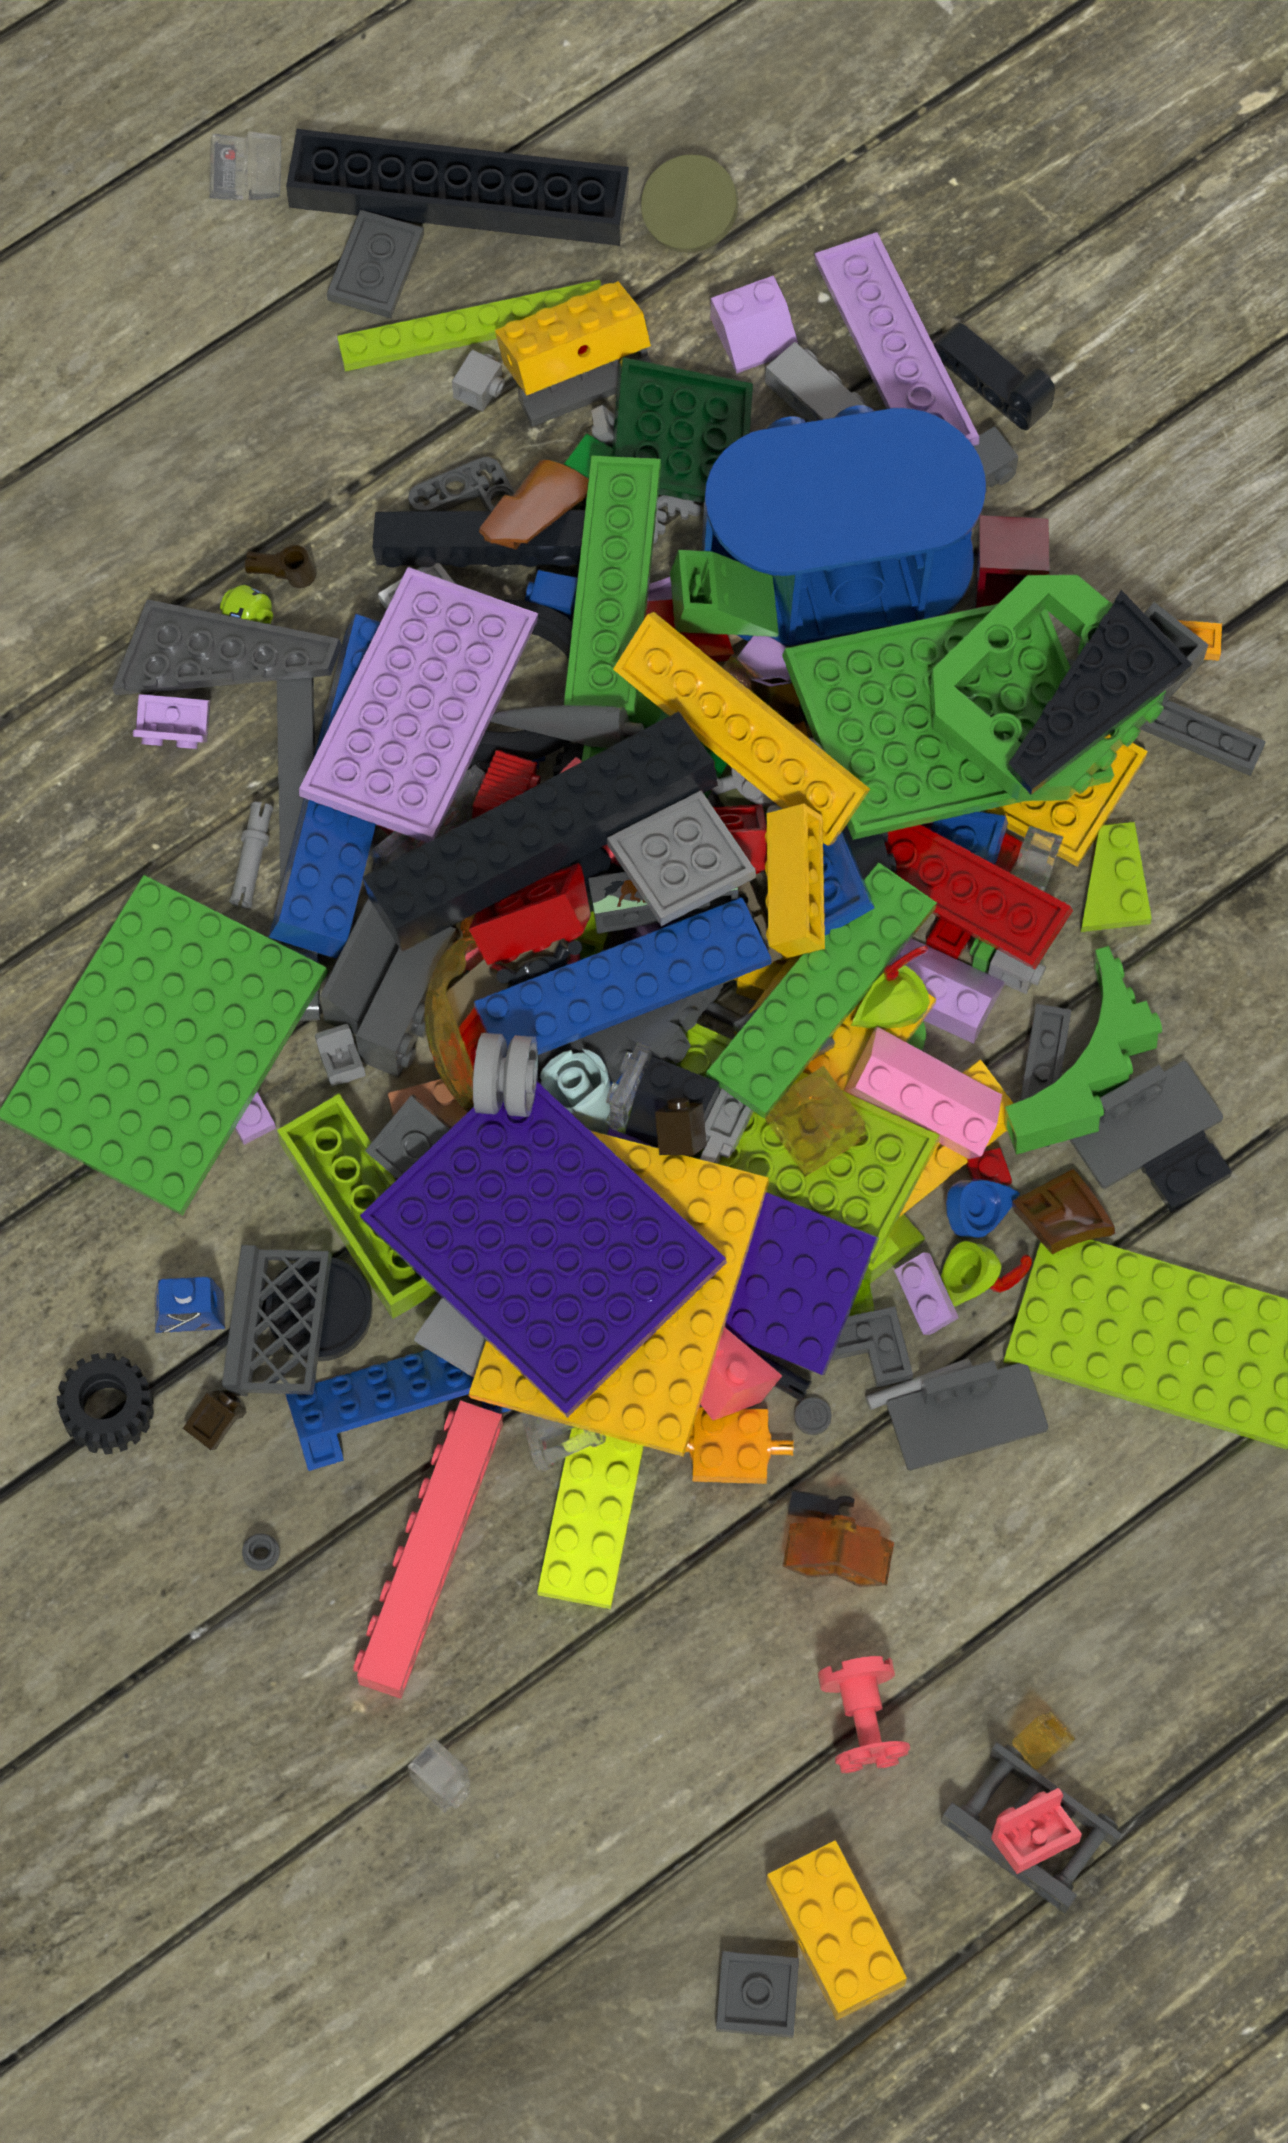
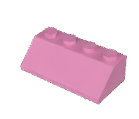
(926, 1093)

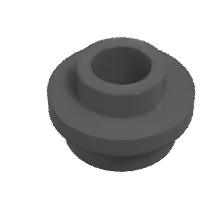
(260, 1541)

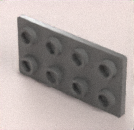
(1146, 1121)
(966, 1413)

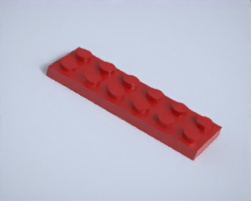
(979, 894)

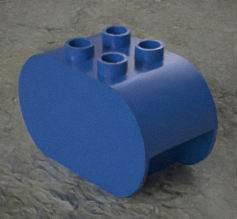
(850, 517)

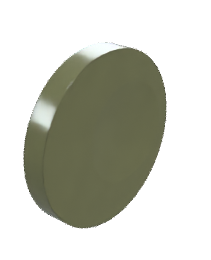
(689, 203)

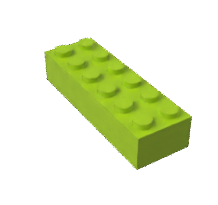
(345, 1180)

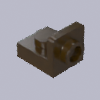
(214, 1417)

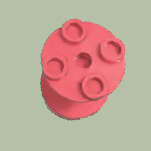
(861, 1700)

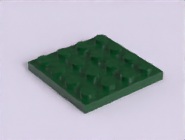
(678, 419)

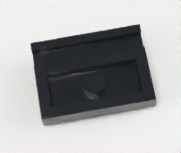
(1186, 1171)

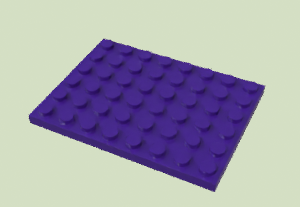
(544, 1244)

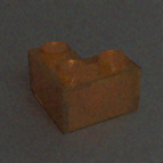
(839, 1550)

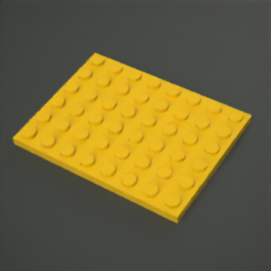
(660, 1385)

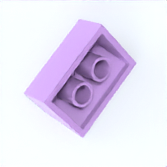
(961, 991)

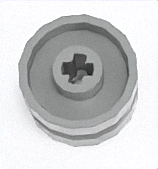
(505, 1074)

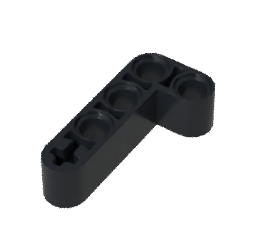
(994, 378)

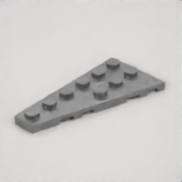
(199, 649)

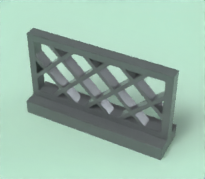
(246, 1324)

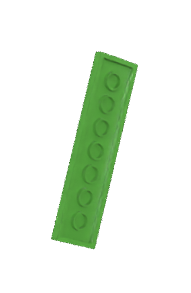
(612, 578)
(819, 995)

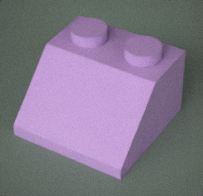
(753, 323)

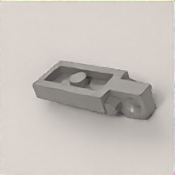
(724, 1127)

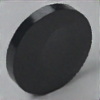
(345, 1315)

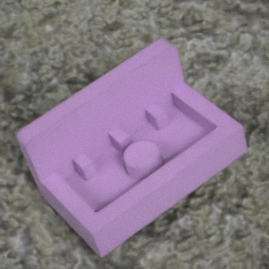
(172, 720)

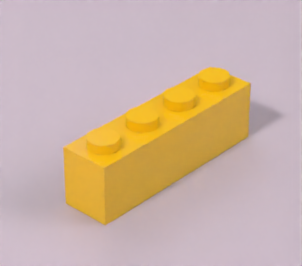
(795, 881)

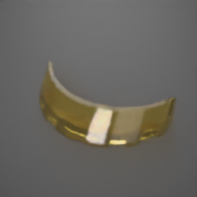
(441, 1027)

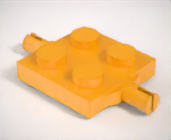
(733, 1447)

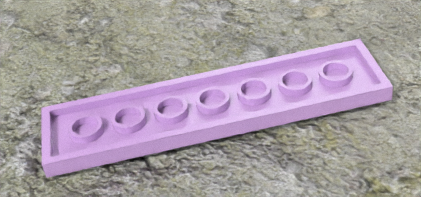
(890, 331)

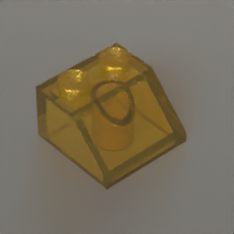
(816, 1121)

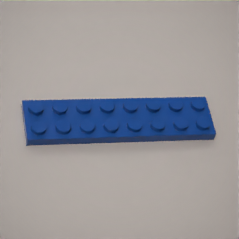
(628, 979)

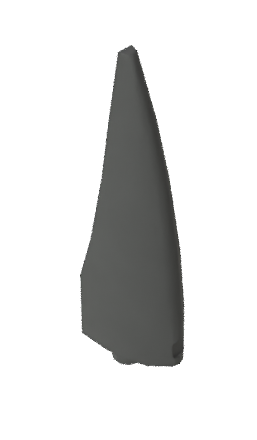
(581, 724)

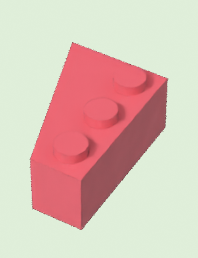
(736, 1378)

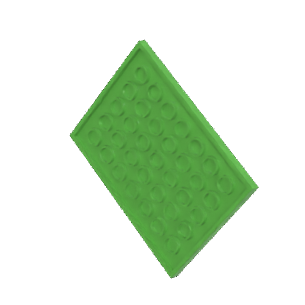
(874, 714)
(163, 1044)

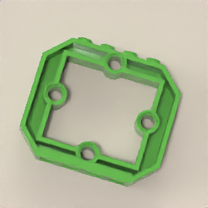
(974, 731)

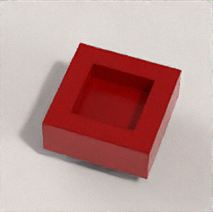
(990, 1167)

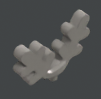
(684, 506)

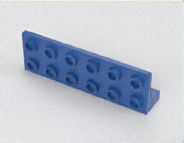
(370, 1397)

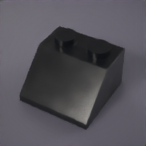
(658, 1085)

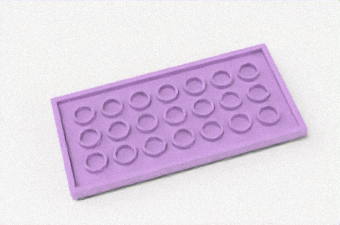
(418, 705)

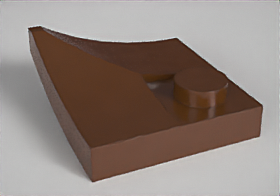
(1063, 1213)

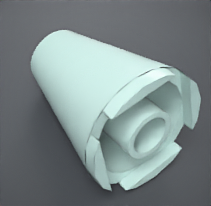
(581, 1086)

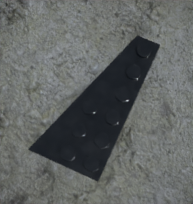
(1108, 683)

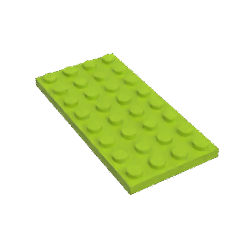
(859, 1187)
(1157, 1338)

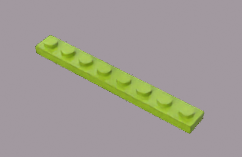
(447, 329)

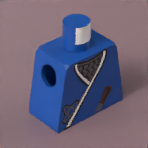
(188, 1305)

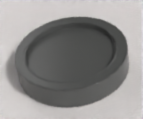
(813, 1416)

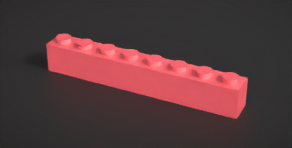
(429, 1549)

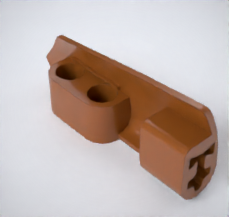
(536, 504)

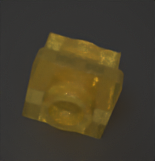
(1042, 1739)

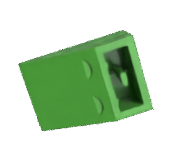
(721, 596)

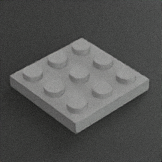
(681, 858)

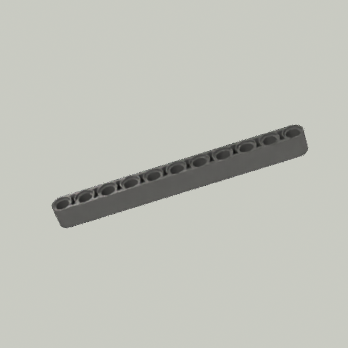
(295, 757)

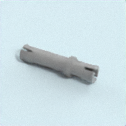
(254, 841)

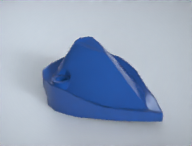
(977, 1206)

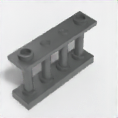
(965, 1823)

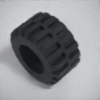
(100, 1375)

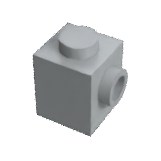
(478, 380)

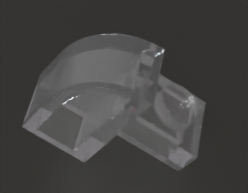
(1038, 857)

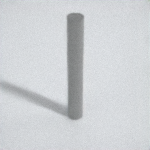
(911, 1386)

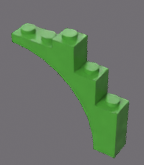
(1073, 1102)

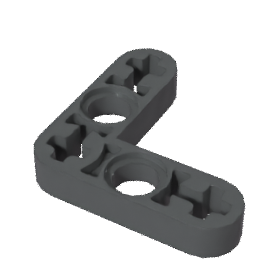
(474, 484)

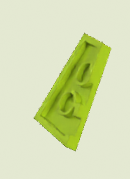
(1117, 882)

